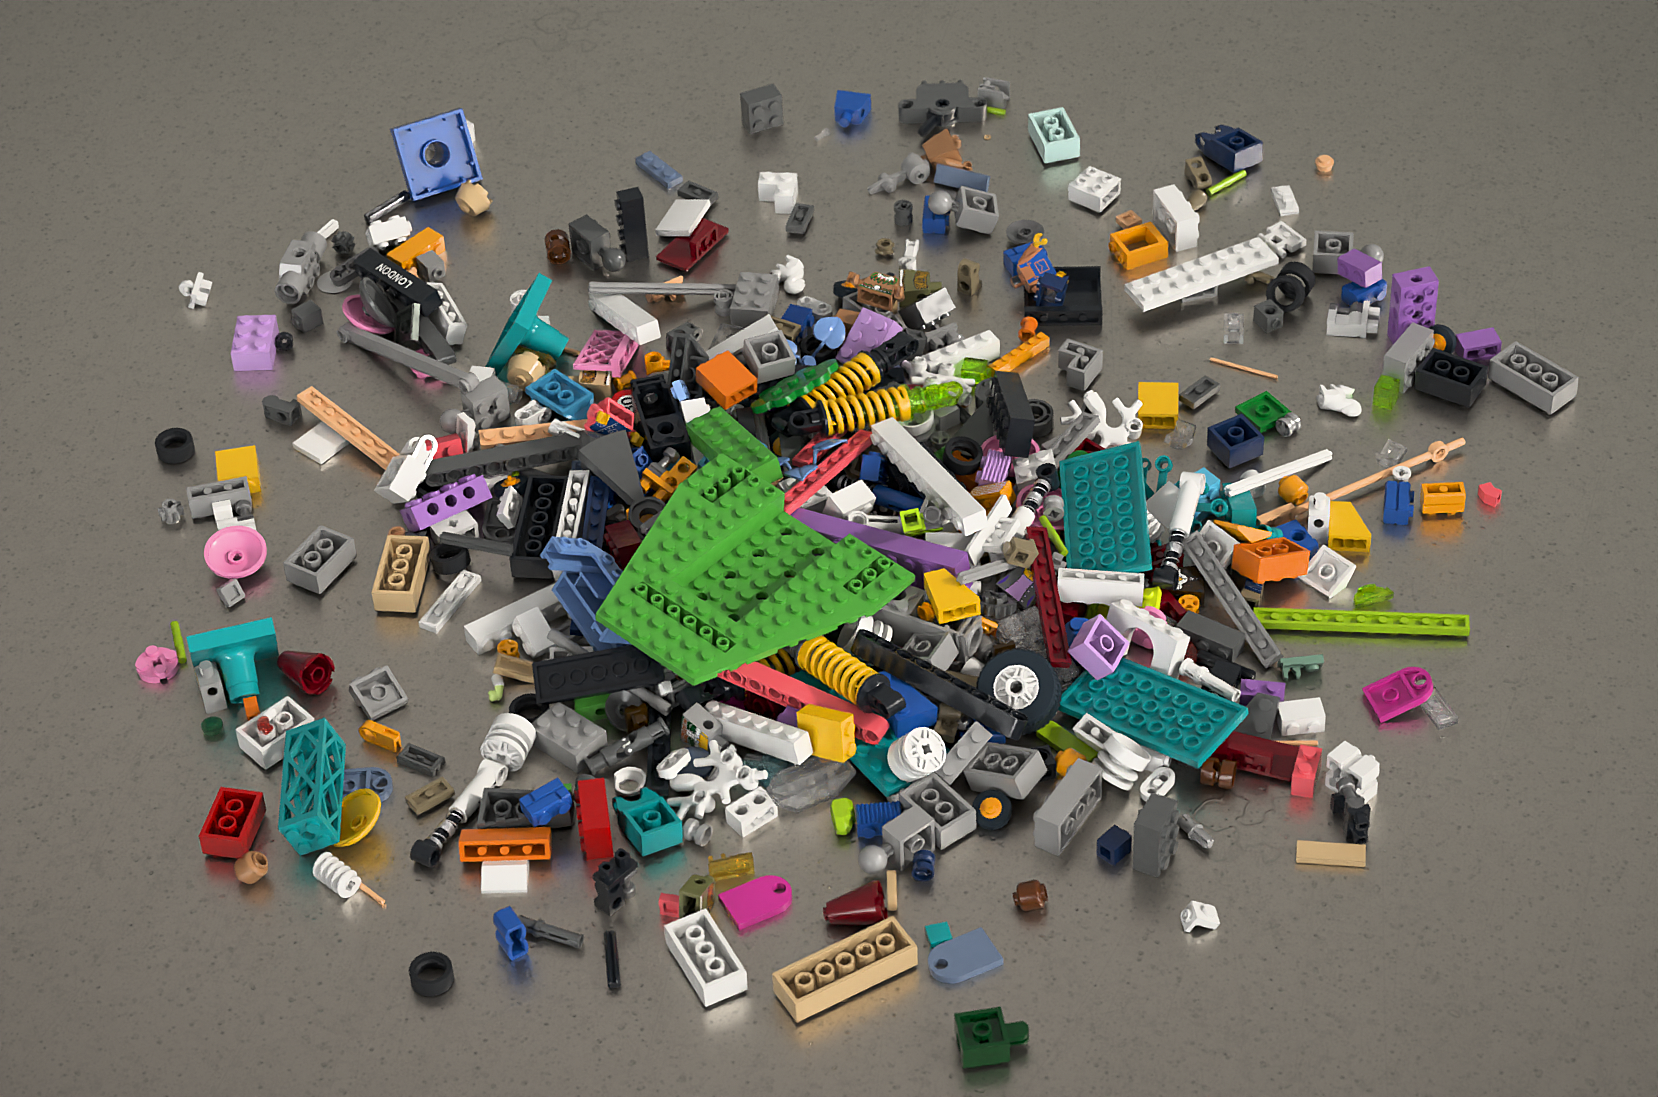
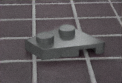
(1261, 716)

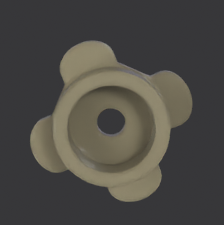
(884, 246)

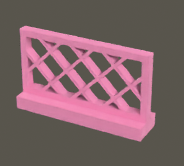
(616, 362)

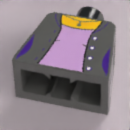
(1018, 585)

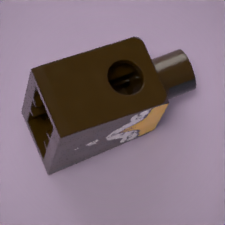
(1190, 582)

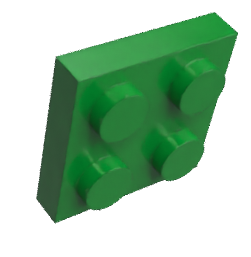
(1262, 411)

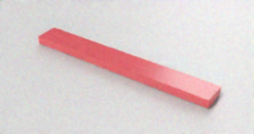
(827, 470)

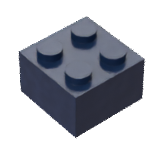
(1235, 441)

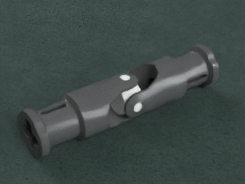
(633, 742)

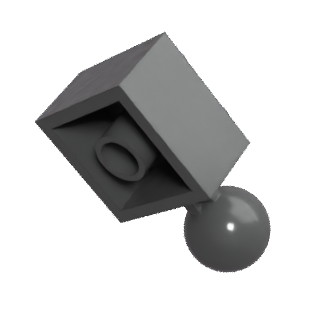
(592, 245)

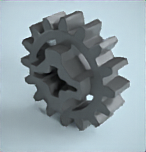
(996, 605)

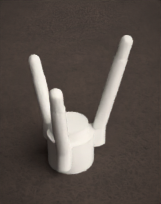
(559, 428)

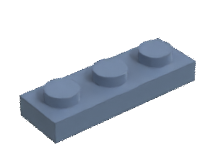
(659, 169)

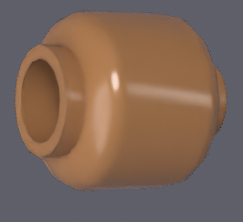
(251, 867)

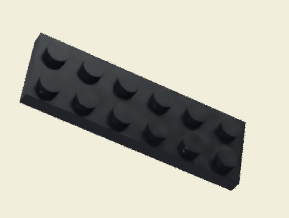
(594, 674)

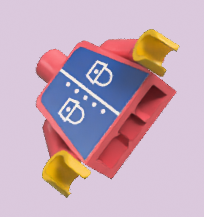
(612, 417)

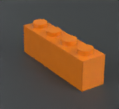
(505, 844)

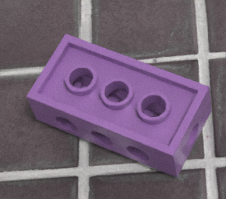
(1412, 300)
(441, 505)

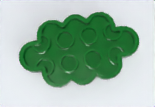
(794, 386)

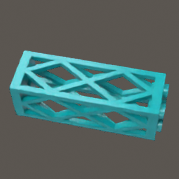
(321, 827)

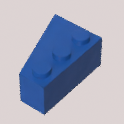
(918, 710)

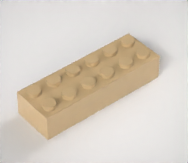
(844, 968)

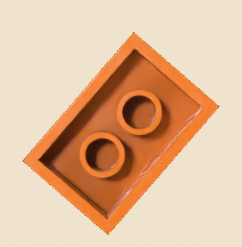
(1270, 560)

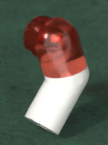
(263, 721)

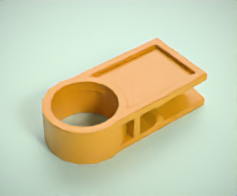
(380, 735)

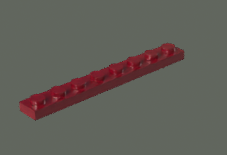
(1048, 600)

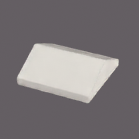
(1219, 542)
(1328, 572)
(504, 876)

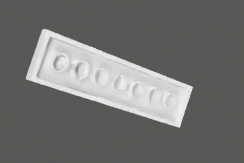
(1201, 274)

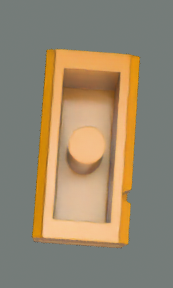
(1442, 497)

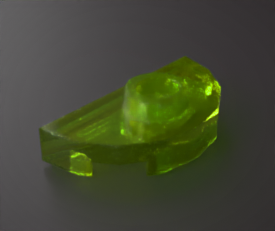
(1370, 595)

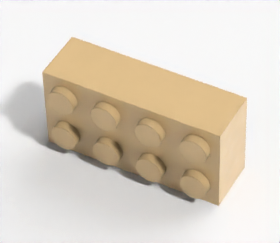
(401, 573)

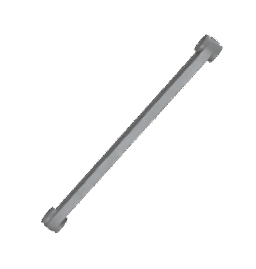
(464, 381)

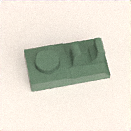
(1310, 663)

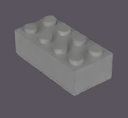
(1533, 377)
(1067, 806)

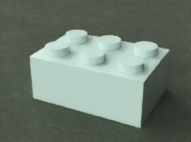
(1053, 135)

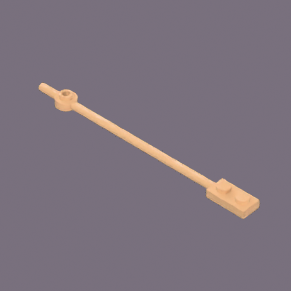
(1436, 452)

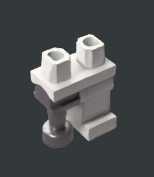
(1352, 320)
(224, 514)

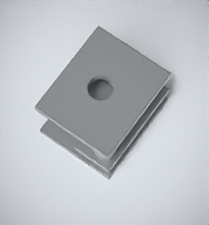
(994, 97)

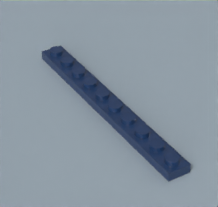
(594, 521)

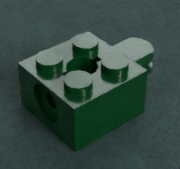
(987, 1026)

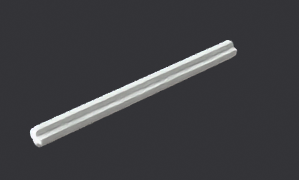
(1277, 473)

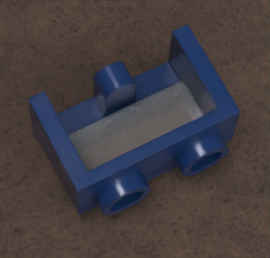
(1051, 290)

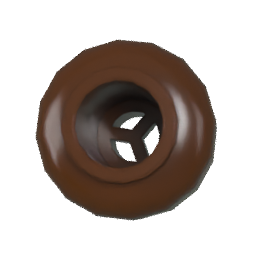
(1030, 895)

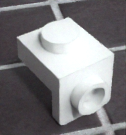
(1199, 914)

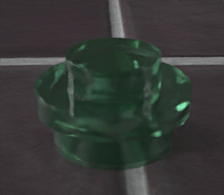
(212, 726)

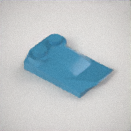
(561, 395)

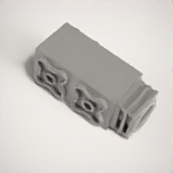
(903, 618)

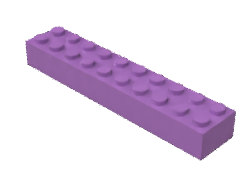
(910, 553)

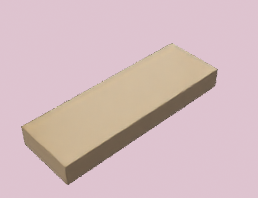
(1330, 853)

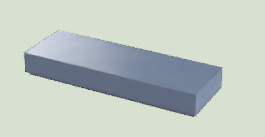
(959, 177)

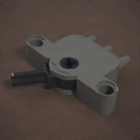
(941, 106)

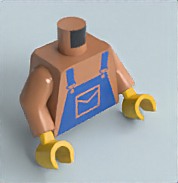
(1033, 265)

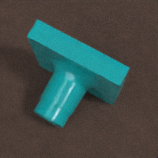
(527, 329)
(235, 653)

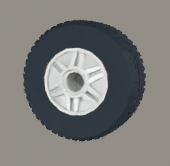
(1027, 672)

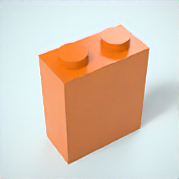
(726, 379)

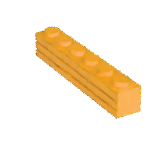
(1020, 354)

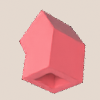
(1489, 494)

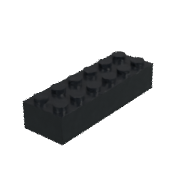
(1010, 414)
(537, 524)

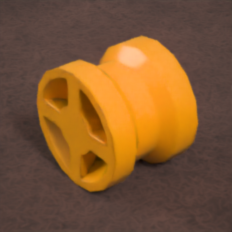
(1189, 602)
(508, 647)

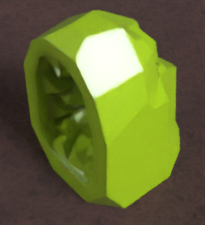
(842, 815)

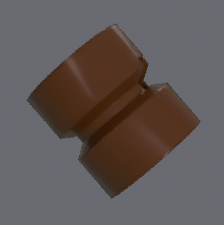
(557, 246)
(1218, 773)

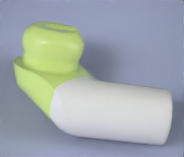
(497, 693)

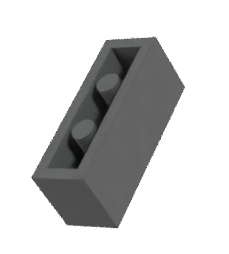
(1212, 636)

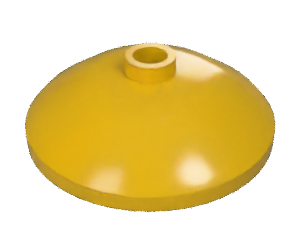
(358, 816)

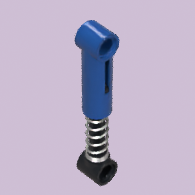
(885, 496)

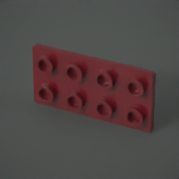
(687, 250)
(1259, 755)

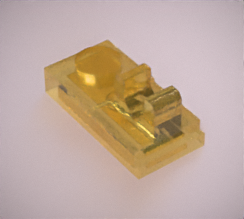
(544, 359)
(731, 866)

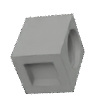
(430, 266)

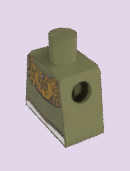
(916, 285)
(696, 894)

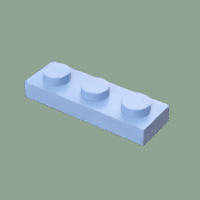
(680, 391)

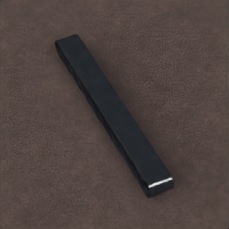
(939, 684)

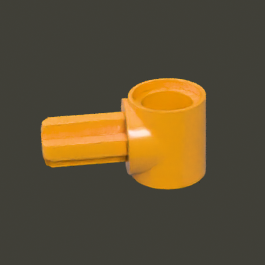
(655, 363)

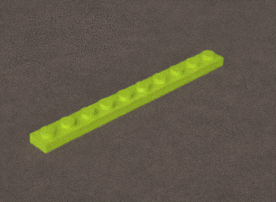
(1363, 621)

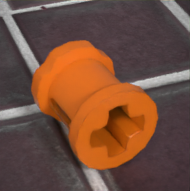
(1028, 326)

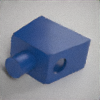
(851, 107)

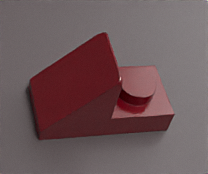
(1171, 607)

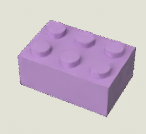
(867, 333)
(254, 342)

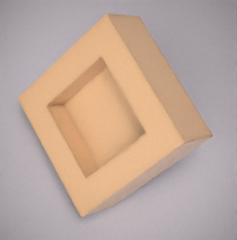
(1128, 220)

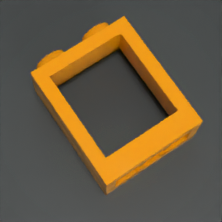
(1153, 252)

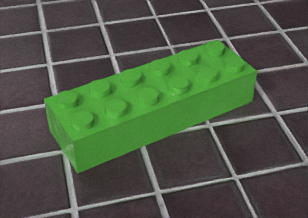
(721, 433)

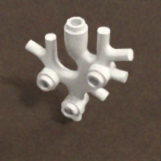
(919, 376)
(1129, 428)
(730, 774)

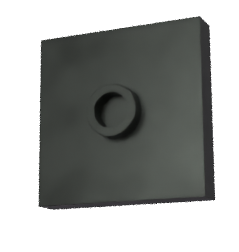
(407, 325)

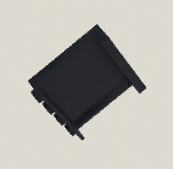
(1081, 302)

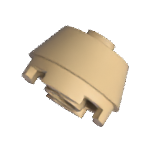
(472, 198)
(524, 369)

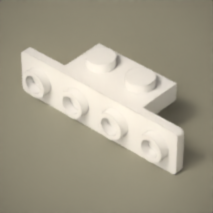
(996, 534)

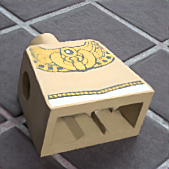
(597, 382)

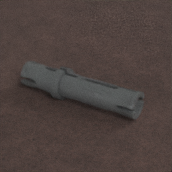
(541, 929)

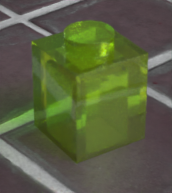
(975, 369)
(1386, 392)

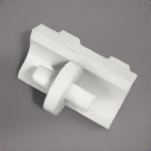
(198, 291)

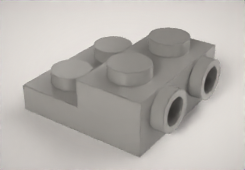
(377, 692)

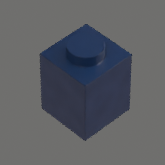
(1114, 845)

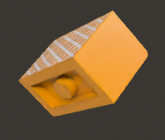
(989, 494)

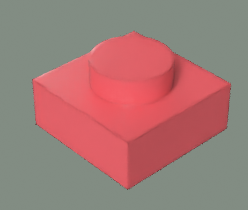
(669, 904)

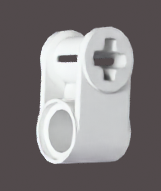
(532, 414)

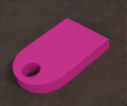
(1398, 692)
(756, 900)

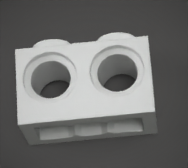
(751, 812)

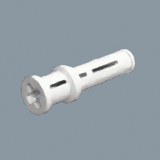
(1201, 676)

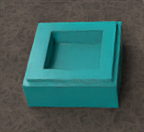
(938, 933)

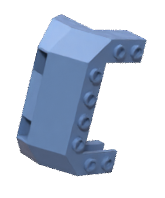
(584, 586)

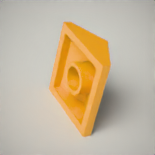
(1242, 532)

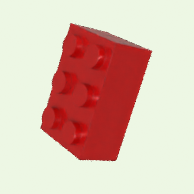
(595, 819)
(232, 822)

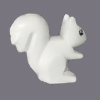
(791, 275)
(1339, 400)

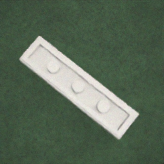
(449, 601)

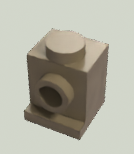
(1020, 552)

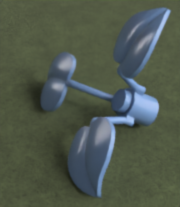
(828, 331)
(801, 473)

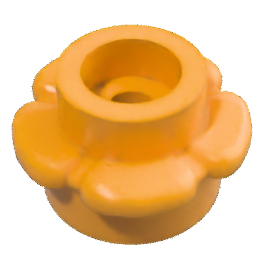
(926, 612)

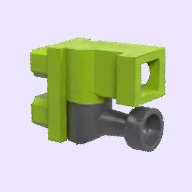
(919, 523)

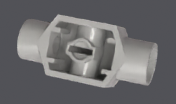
(300, 267)

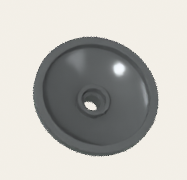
(376, 303)

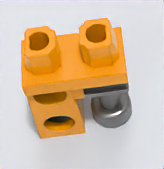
(666, 481)

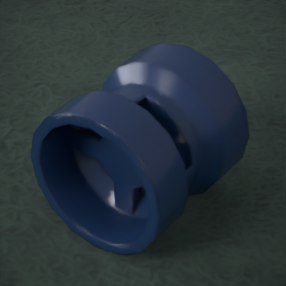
(923, 865)

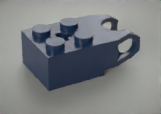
(1231, 147)

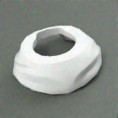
(629, 774)

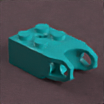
(648, 822)

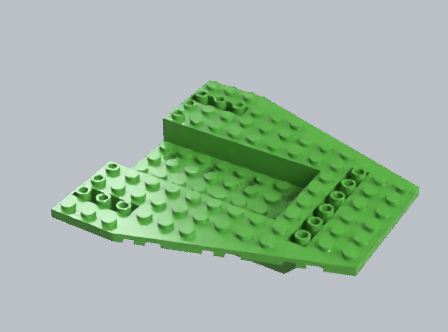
(713, 533)

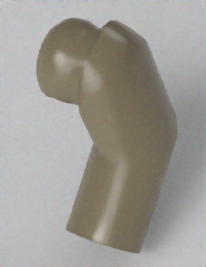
(1260, 276)

